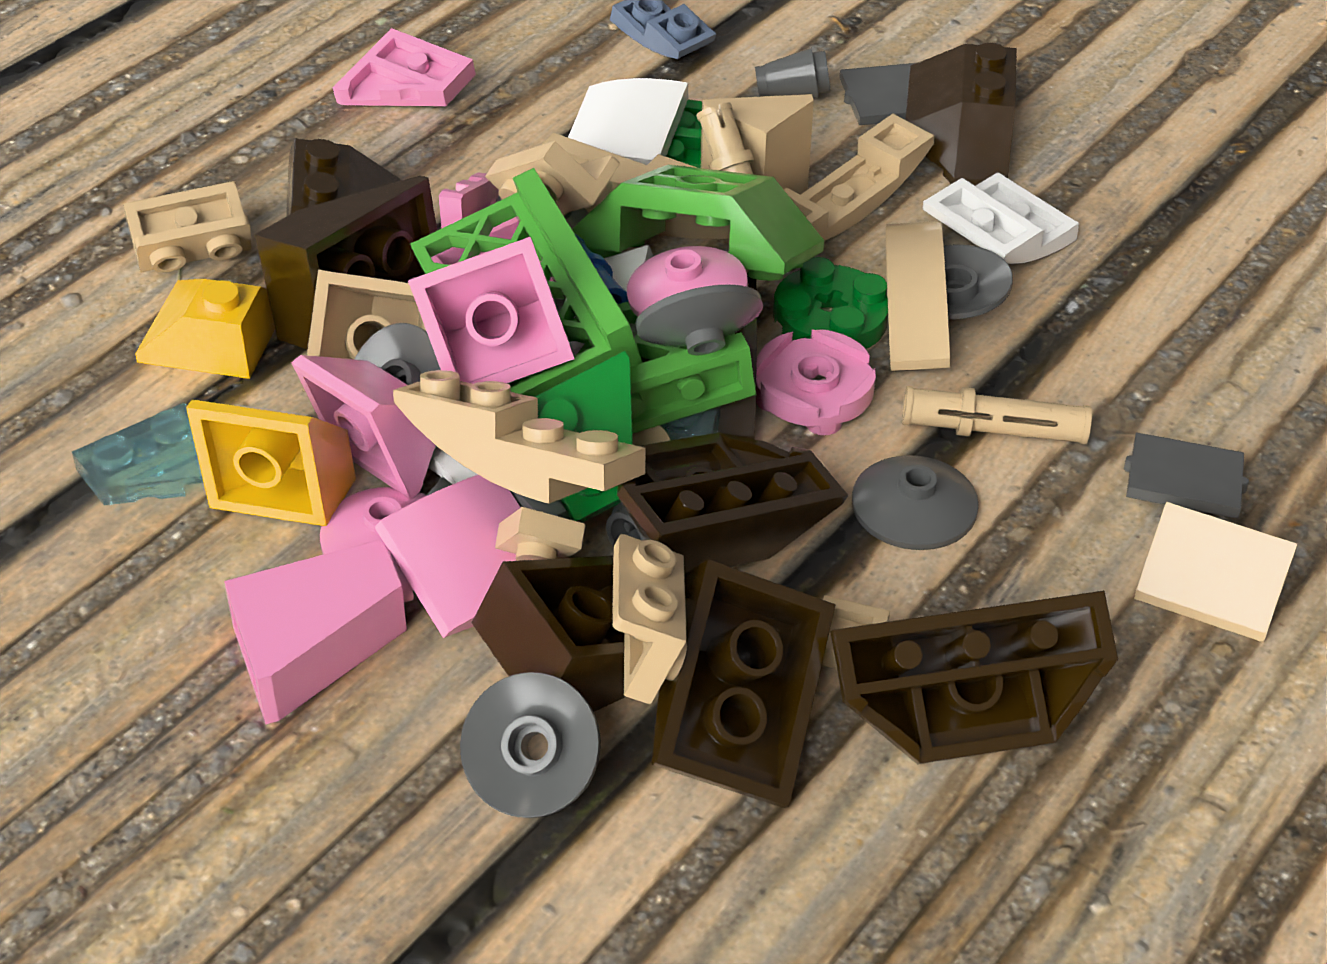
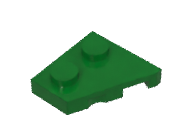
(587, 403)

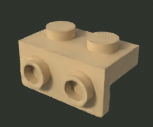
(568, 182)
(188, 227)
(649, 613)

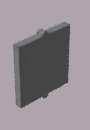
(876, 91)
(1186, 475)

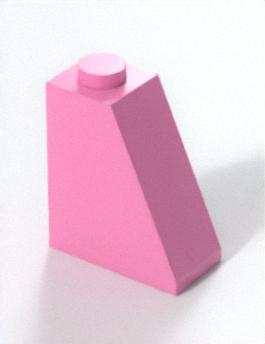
(315, 621)

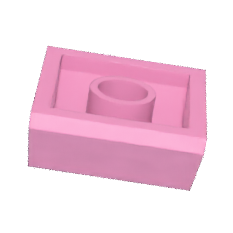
(493, 315)
(362, 401)

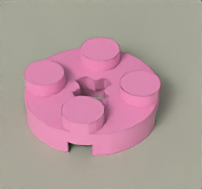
(820, 405)

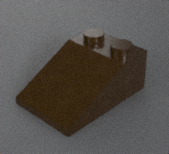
(349, 235)
(557, 623)
(744, 684)

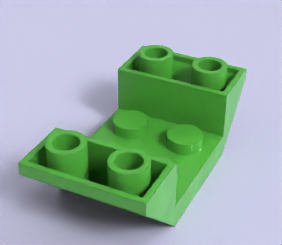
(764, 222)

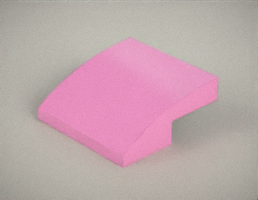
(449, 548)

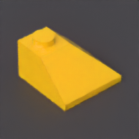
(210, 328)
(271, 462)

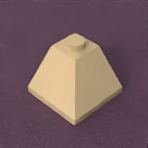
(355, 308)

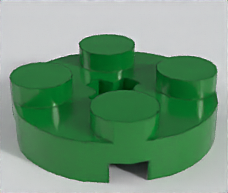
(856, 299)

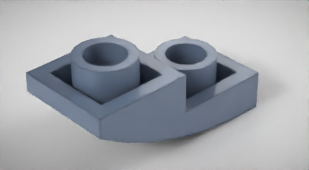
(660, 28)

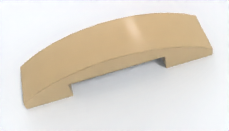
(862, 184)
(917, 296)

